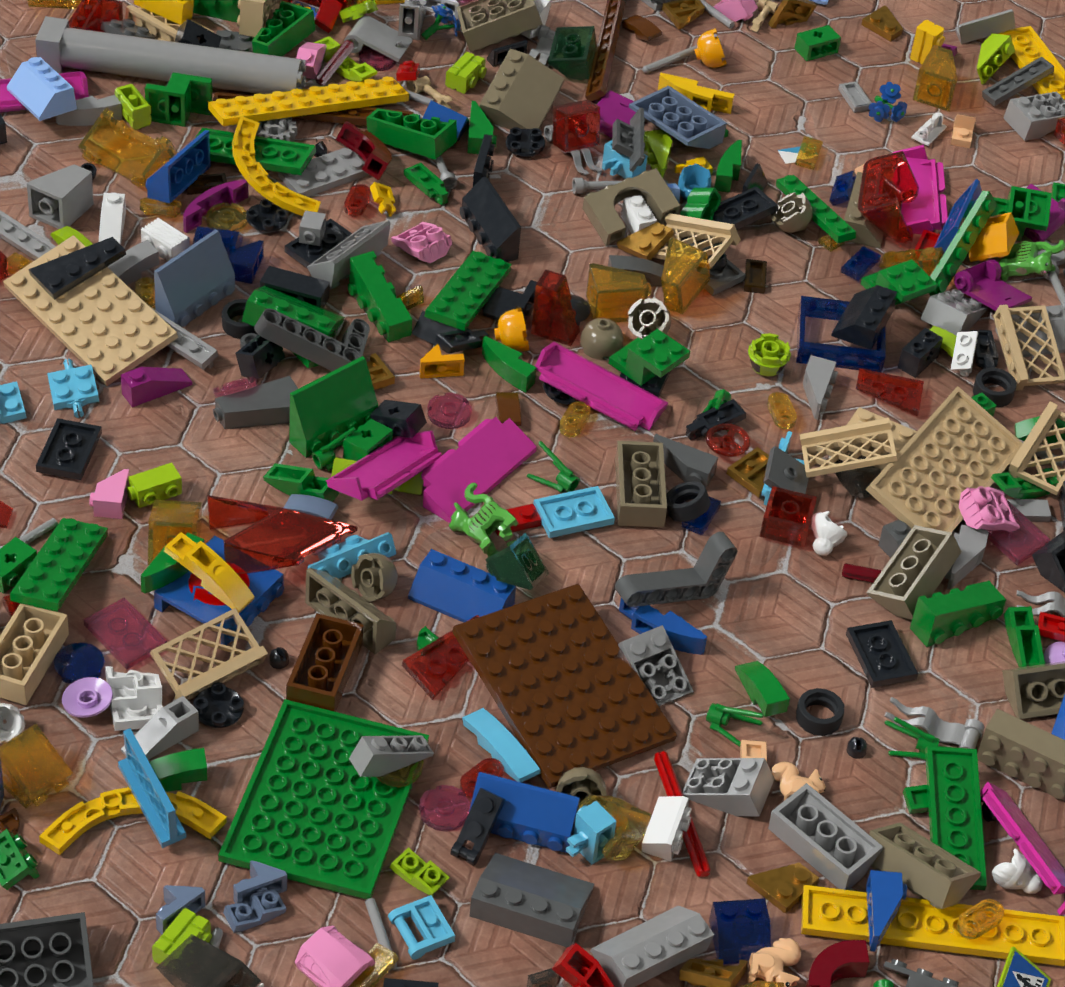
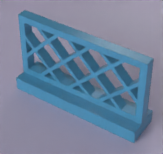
(150, 793)

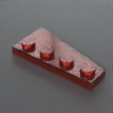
(436, 663)

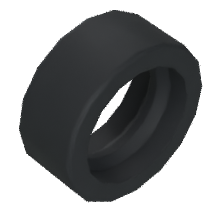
(231, 327)
(998, 377)
(689, 510)
(816, 725)

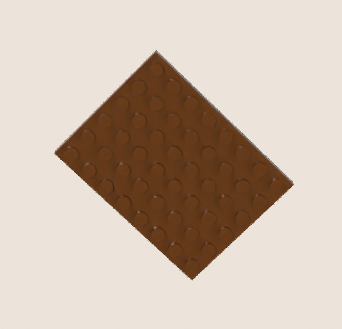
(564, 683)

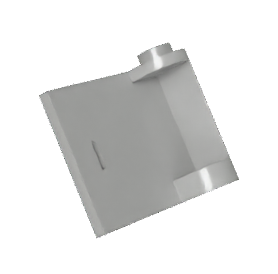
(378, 37)

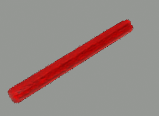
(690, 837)

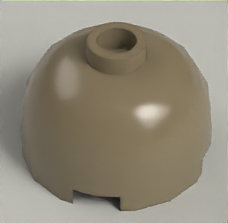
(793, 213)
(648, 316)
(601, 338)
(374, 576)
(581, 783)

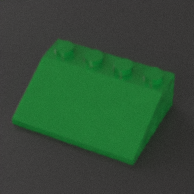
(304, 312)
(331, 406)

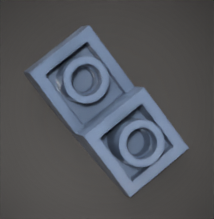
(311, 505)
(260, 909)

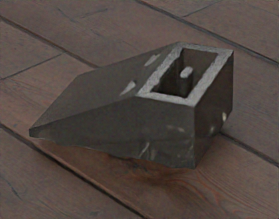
(204, 965)

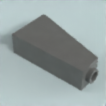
(257, 405)

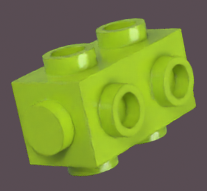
(154, 485)

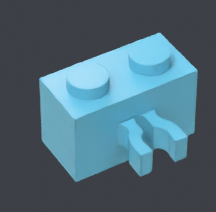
(620, 163)
(591, 832)

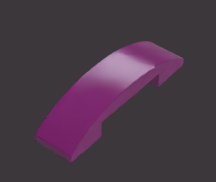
(228, 192)

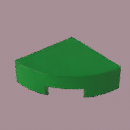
(425, 638)

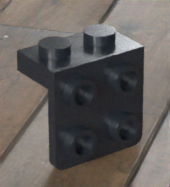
(506, 300)

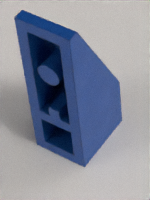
(884, 898)

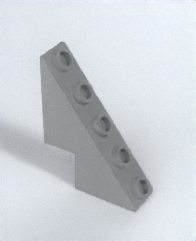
(411, 19)

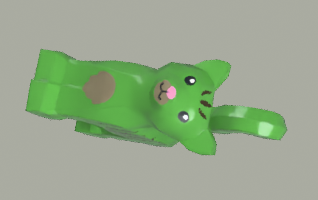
(1025, 259)
(484, 522)

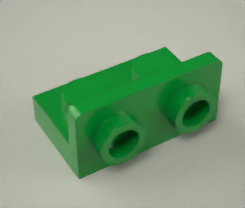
(14, 860)

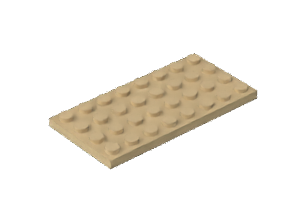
(95, 320)
(949, 453)

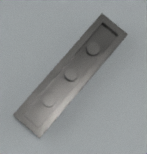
(1018, 81)

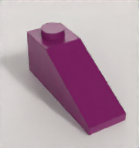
(151, 383)

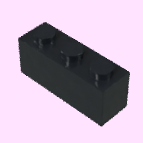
(297, 285)

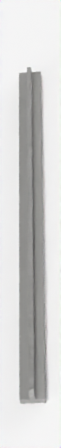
(36, 246)

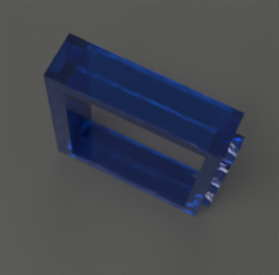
(844, 356)

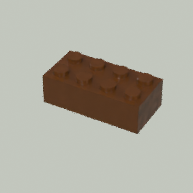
(325, 662)

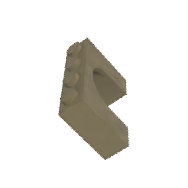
(601, 210)

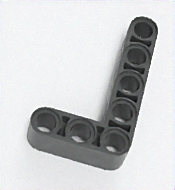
(312, 343)
(681, 584)

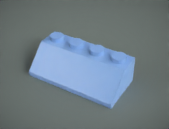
(42, 89)

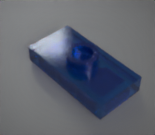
(842, 188)
(860, 263)
(701, 523)

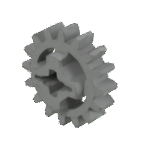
(279, 129)

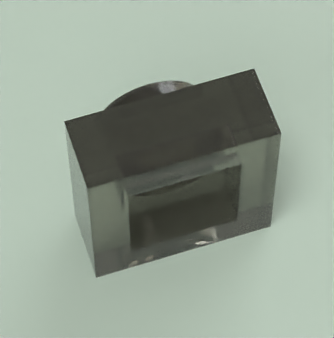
(544, 978)

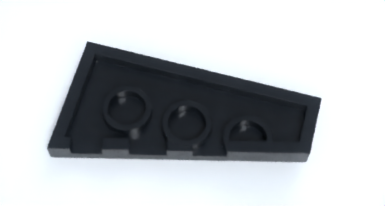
(74, 268)

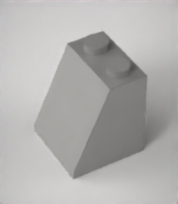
(60, 196)

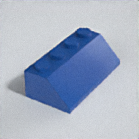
(180, 170)
(958, 214)
(458, 588)
(531, 812)

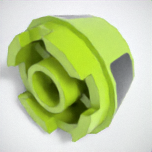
(769, 354)

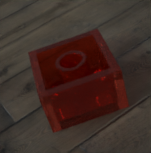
(576, 125)
(788, 516)

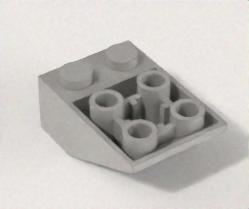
(1035, 115)
(953, 311)
(657, 665)
(730, 784)

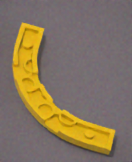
(257, 177)
(122, 802)

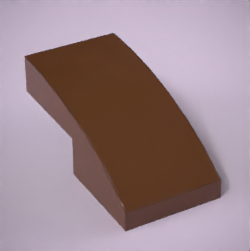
(643, 28)
(508, 407)

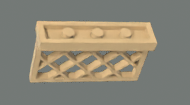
(155, 24)
(698, 230)
(1012, 345)
(847, 438)
(1033, 444)
(224, 670)

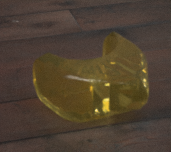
(629, 829)

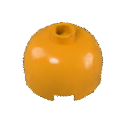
(710, 50)
(512, 330)

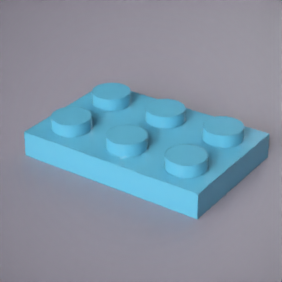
(574, 512)

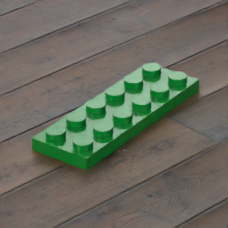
(271, 153)
(468, 290)
(59, 564)
(956, 805)

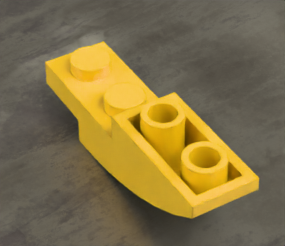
(705, 97)
(213, 571)

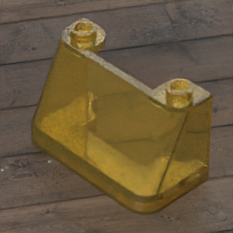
(125, 149)

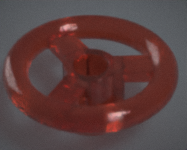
(726, 444)

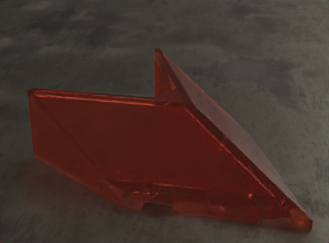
(275, 539)

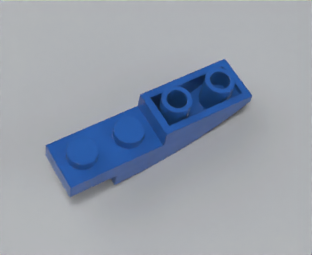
(680, 633)

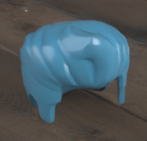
(693, 177)

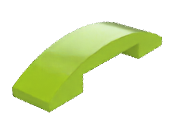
(349, 68)

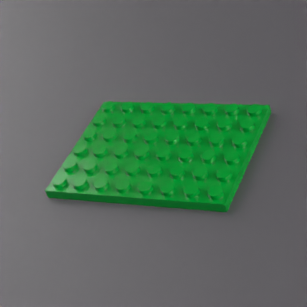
(312, 808)

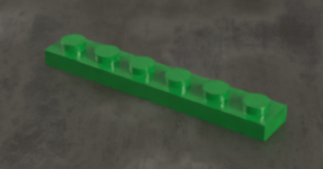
(822, 213)
(963, 241)

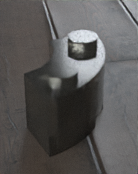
(857, 479)

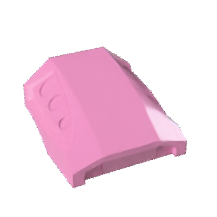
(424, 242)
(987, 509)
(331, 959)

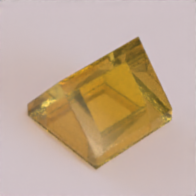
(827, 242)
(412, 297)

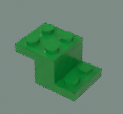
(179, 98)
(1028, 208)
(905, 278)
(649, 357)

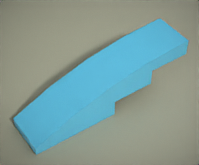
(501, 745)

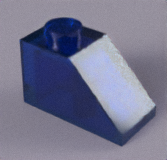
(247, 261)

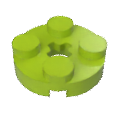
(358, 10)

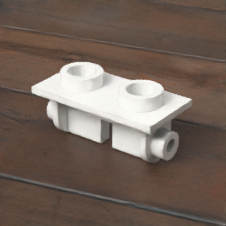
(930, 130)
(964, 352)

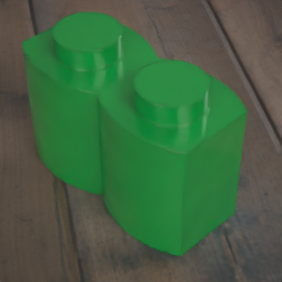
(702, 203)

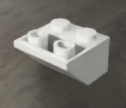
(666, 826)

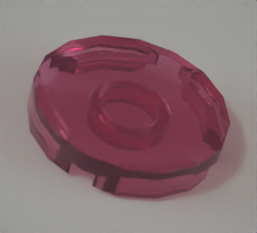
(375, 59)
(235, 386)
(449, 411)
(444, 808)

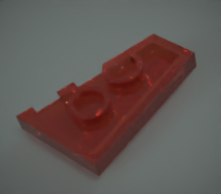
(892, 389)

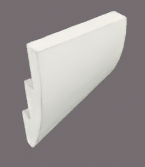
(134, 699)

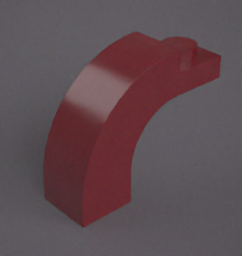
(368, 147)
(839, 961)

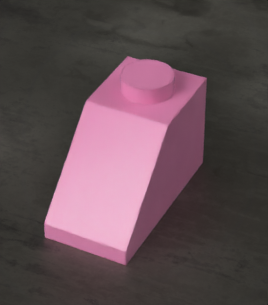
(737, 9)
(314, 55)
(111, 496)

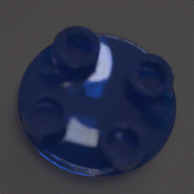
(78, 662)

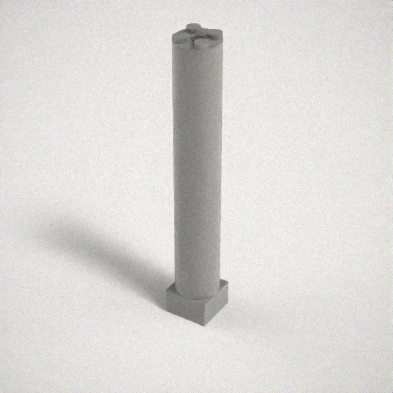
(159, 59)

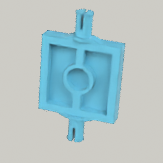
(73, 387)

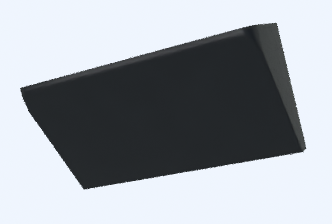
(498, 55)
(756, 179)

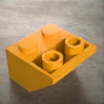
(995, 238)

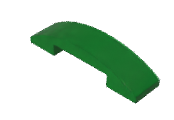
(1020, 488)

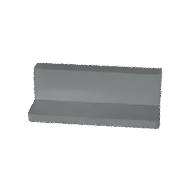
(985, 26)

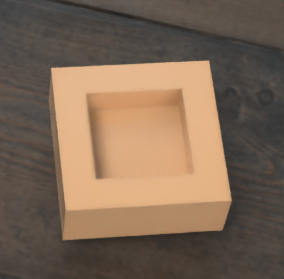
(753, 749)

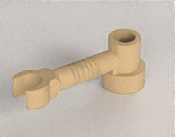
(765, 7)
(423, 84)

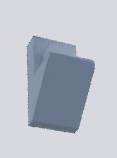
(262, 879)
(176, 899)

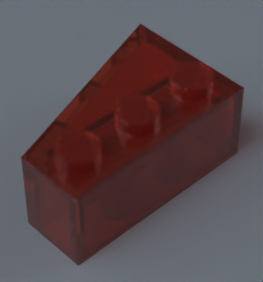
(92, 13)
(553, 311)

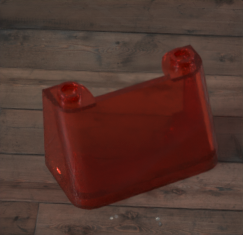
(884, 188)

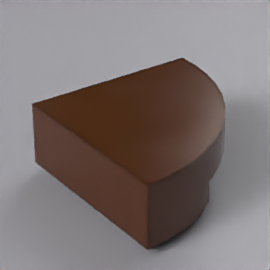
(10, 821)

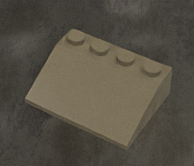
(495, 20)
(521, 92)

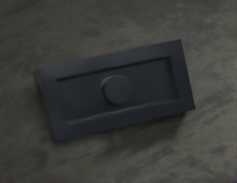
(429, 329)

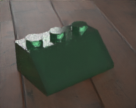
(573, 51)
(517, 563)

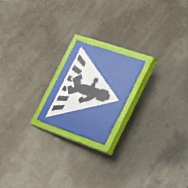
(1022, 972)

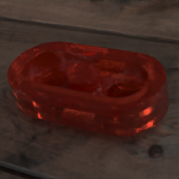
(357, 200)
(487, 766)

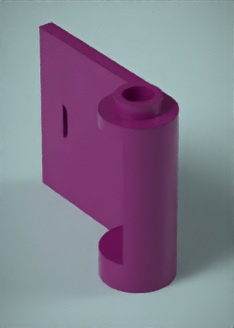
(611, 108)
(1056, 220)
(985, 286)

